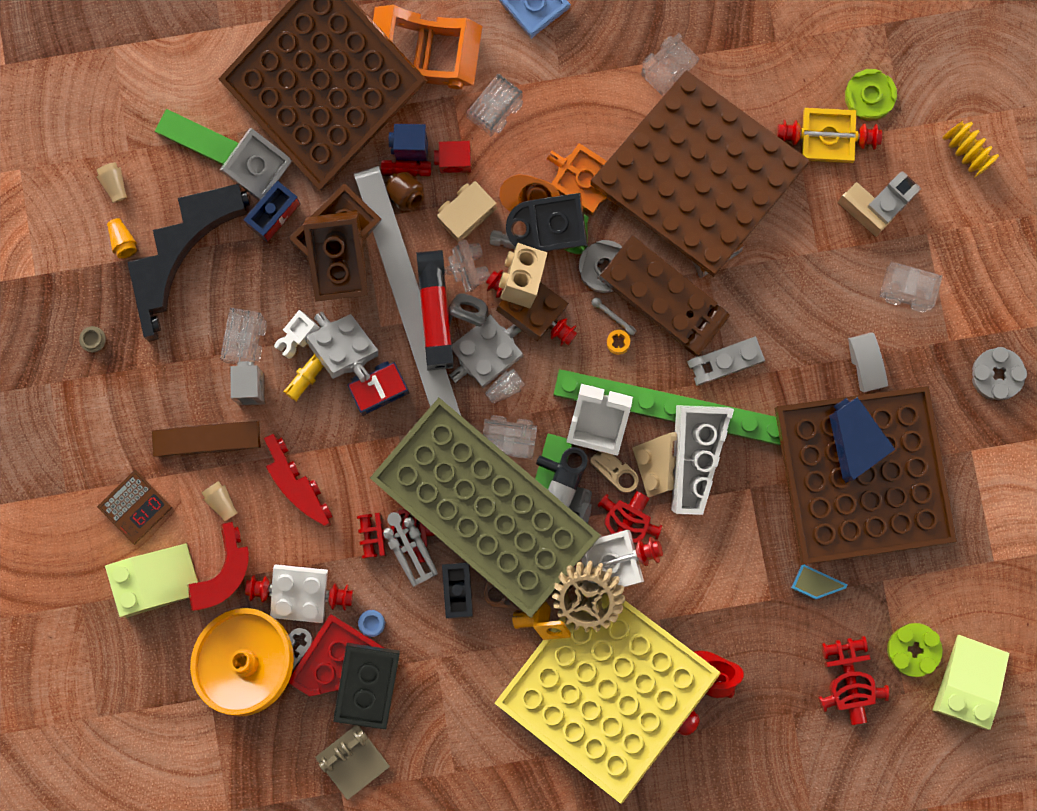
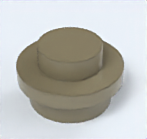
(92, 339)

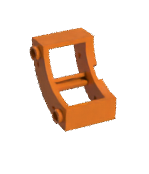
(468, 48)

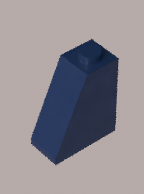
(857, 438)

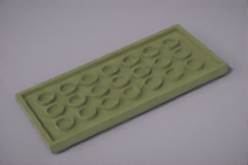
(485, 507)

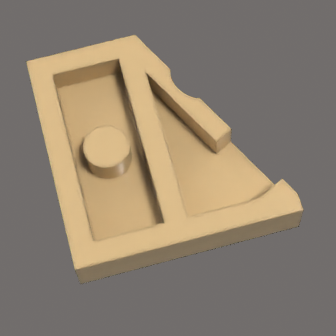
(657, 464)

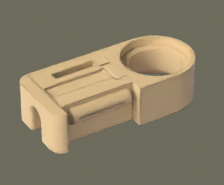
(612, 469)

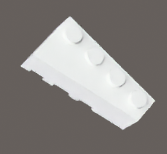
(697, 453)

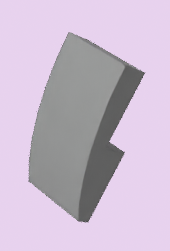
(868, 361)

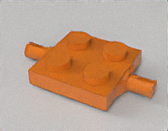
(575, 176)

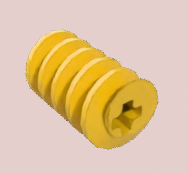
(970, 147)

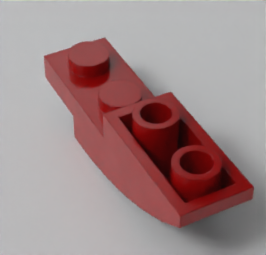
(299, 491)

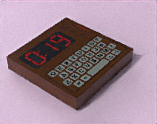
(134, 507)

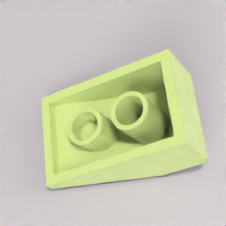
(151, 580)
(972, 683)

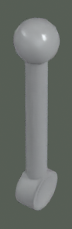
(596, 302)

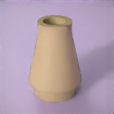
(112, 181)
(219, 500)

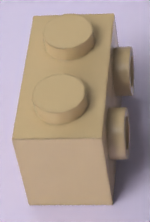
(466, 211)

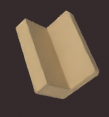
(856, 203)

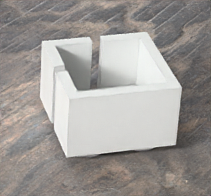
(599, 419)

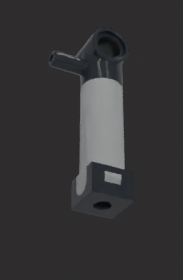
(565, 478)

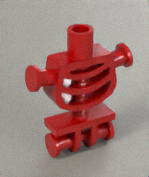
(634, 509)
(367, 543)
(855, 707)

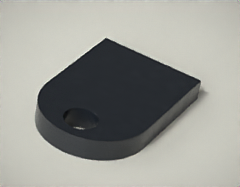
(550, 223)

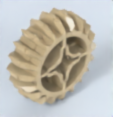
(597, 614)

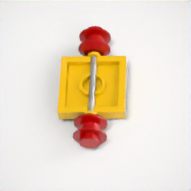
(829, 135)

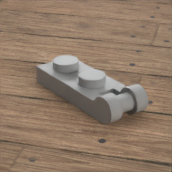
(727, 361)

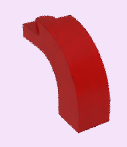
(225, 583)

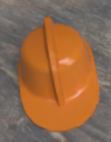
(524, 188)

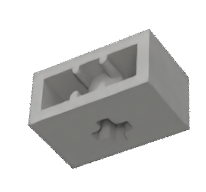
(247, 384)

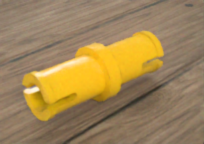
(304, 377)

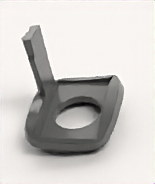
(475, 318)

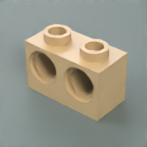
(526, 276)

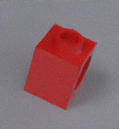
(453, 157)

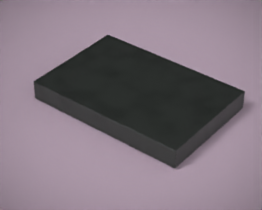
(366, 686)

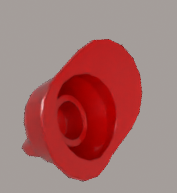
(730, 675)

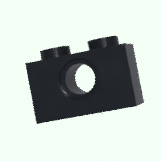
(457, 590)

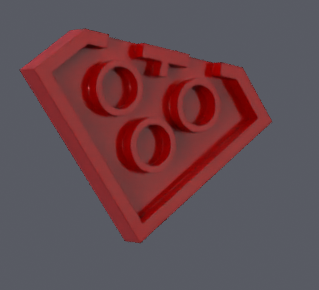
(323, 661)

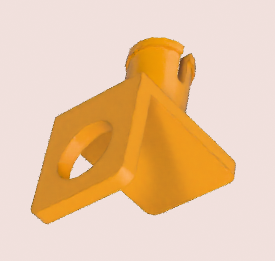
(541, 623)

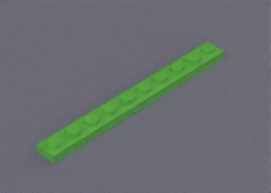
(663, 405)

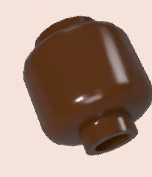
(405, 191)

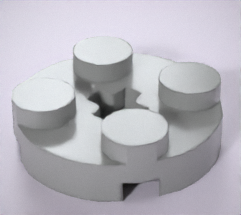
(589, 260)
(1000, 359)

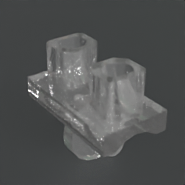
(463, 267)

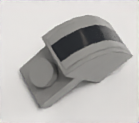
(894, 197)

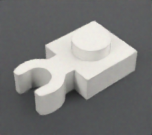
(296, 334)

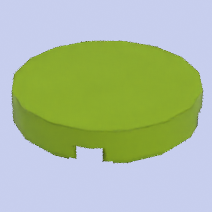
(870, 94)

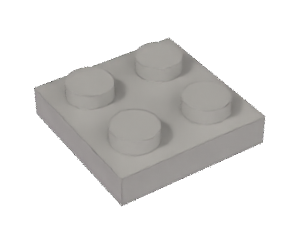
(255, 164)

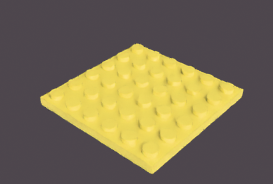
(609, 696)

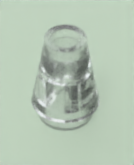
(505, 386)

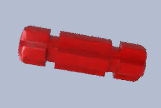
(412, 167)

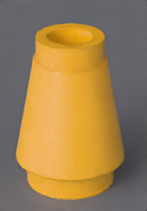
(121, 239)

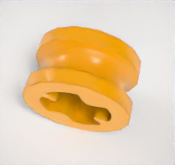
(618, 351)

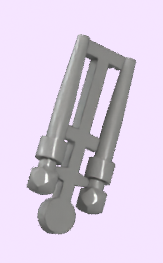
(394, 520)

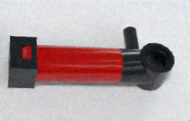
(434, 310)

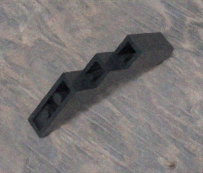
(155, 274)

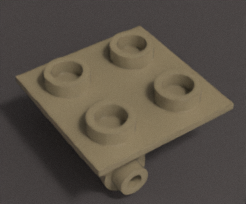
(352, 761)

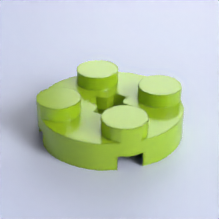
(927, 640)

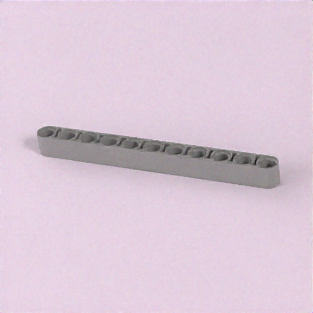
(402, 282)

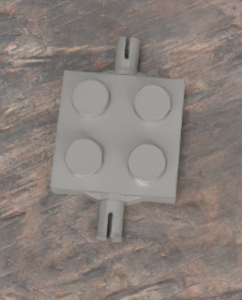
(342, 346)
(486, 352)

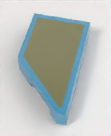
(815, 583)

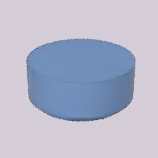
(371, 623)

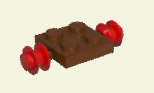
(540, 316)

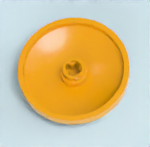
(242, 662)

